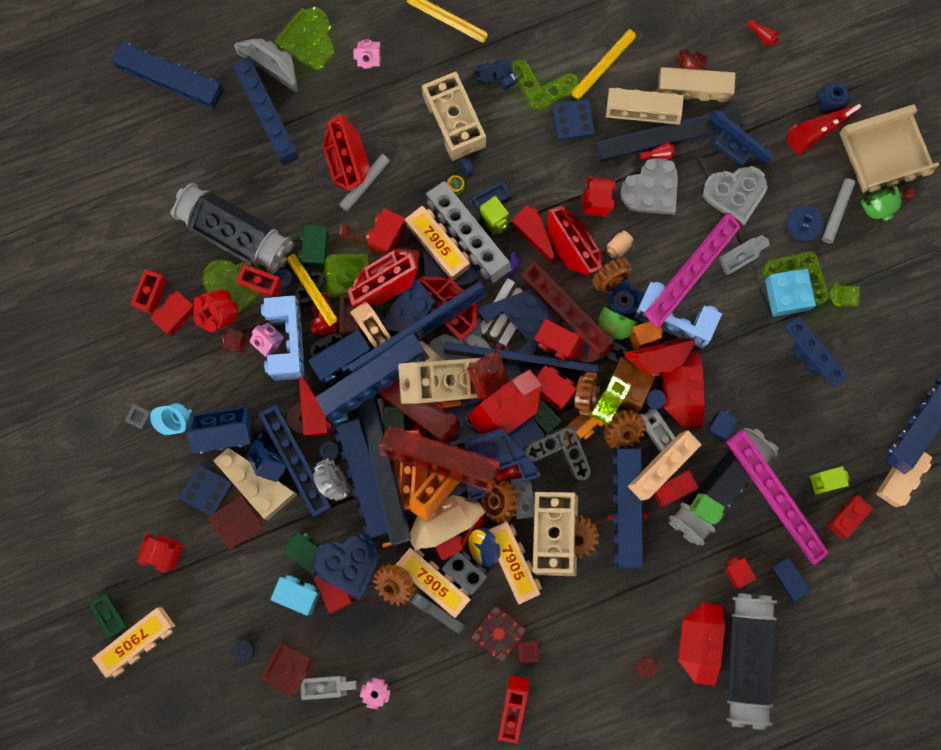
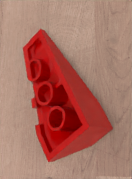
(813, 130)

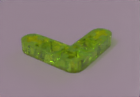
(537, 90)
(813, 268)

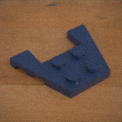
(408, 308)
(525, 312)
(502, 448)

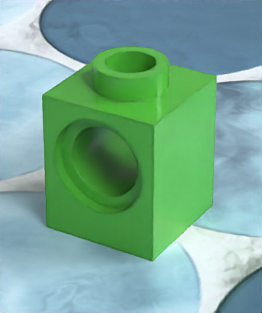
(706, 509)

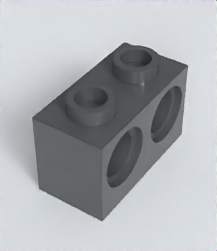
(526, 503)
(461, 576)

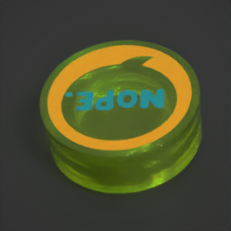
(456, 184)

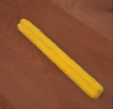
(450, 19)
(603, 64)
(311, 289)

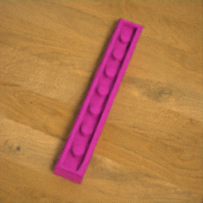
(692, 270)
(777, 497)

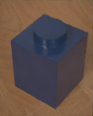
(722, 425)

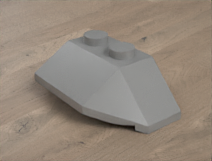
(270, 60)

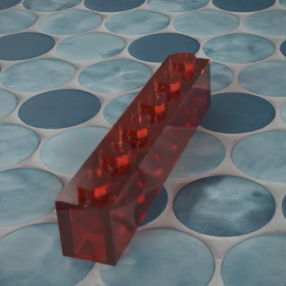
(568, 310)
(426, 415)
(440, 458)

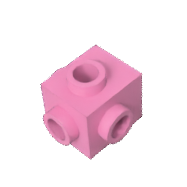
(367, 54)
(266, 339)
(383, 694)

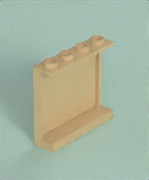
(887, 149)

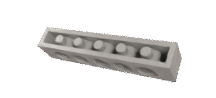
(444, 195)

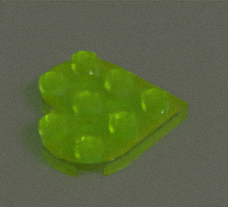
(307, 38)
(224, 276)

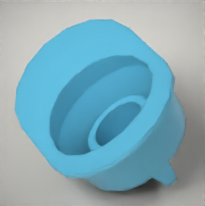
(170, 418)

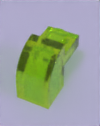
(610, 400)

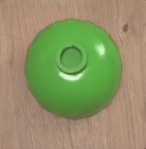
(882, 204)
(615, 324)

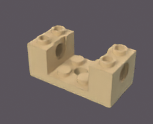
(461, 132)
(427, 381)
(557, 554)

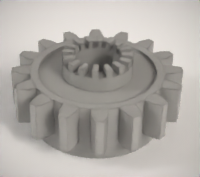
(330, 480)

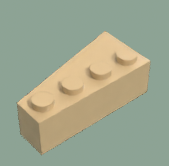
(262, 493)

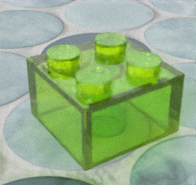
(342, 272)

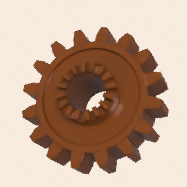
(612, 275)
(587, 393)
(624, 429)
(500, 502)
(588, 536)
(394, 584)

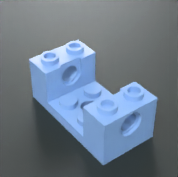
(285, 311)
(700, 331)

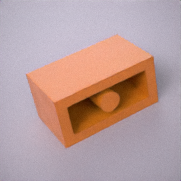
(645, 335)

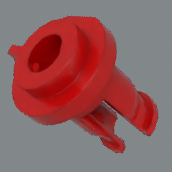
(320, 325)

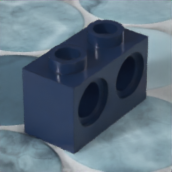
(266, 461)

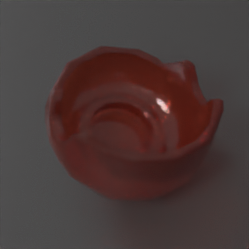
(693, 62)

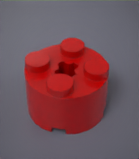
(598, 196)
(215, 310)
(160, 552)

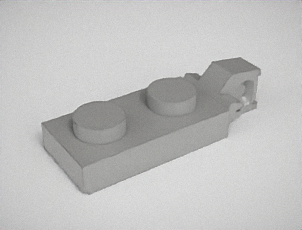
(743, 254)
(326, 687)

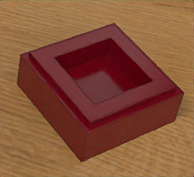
(528, 652)

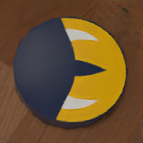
(483, 547)

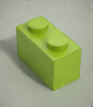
(494, 215)
(829, 480)

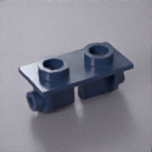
(500, 68)

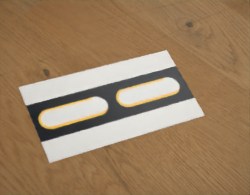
(500, 328)

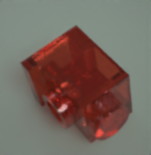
(234, 341)

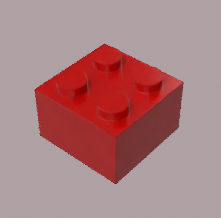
(386, 233)
(559, 340)
(554, 388)

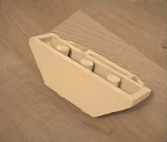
(449, 520)

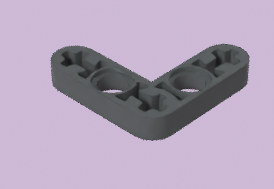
(560, 443)
(427, 606)

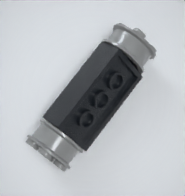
(231, 228)
(722, 486)
(751, 661)

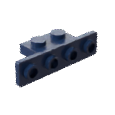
(736, 142)
(814, 353)

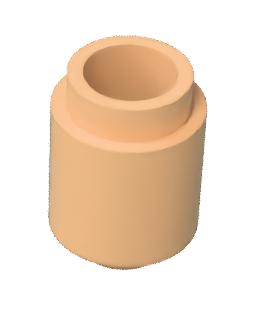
(619, 245)

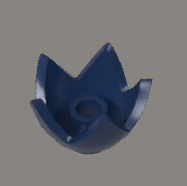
(831, 102)
(625, 291)

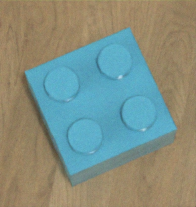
(790, 292)
(296, 595)

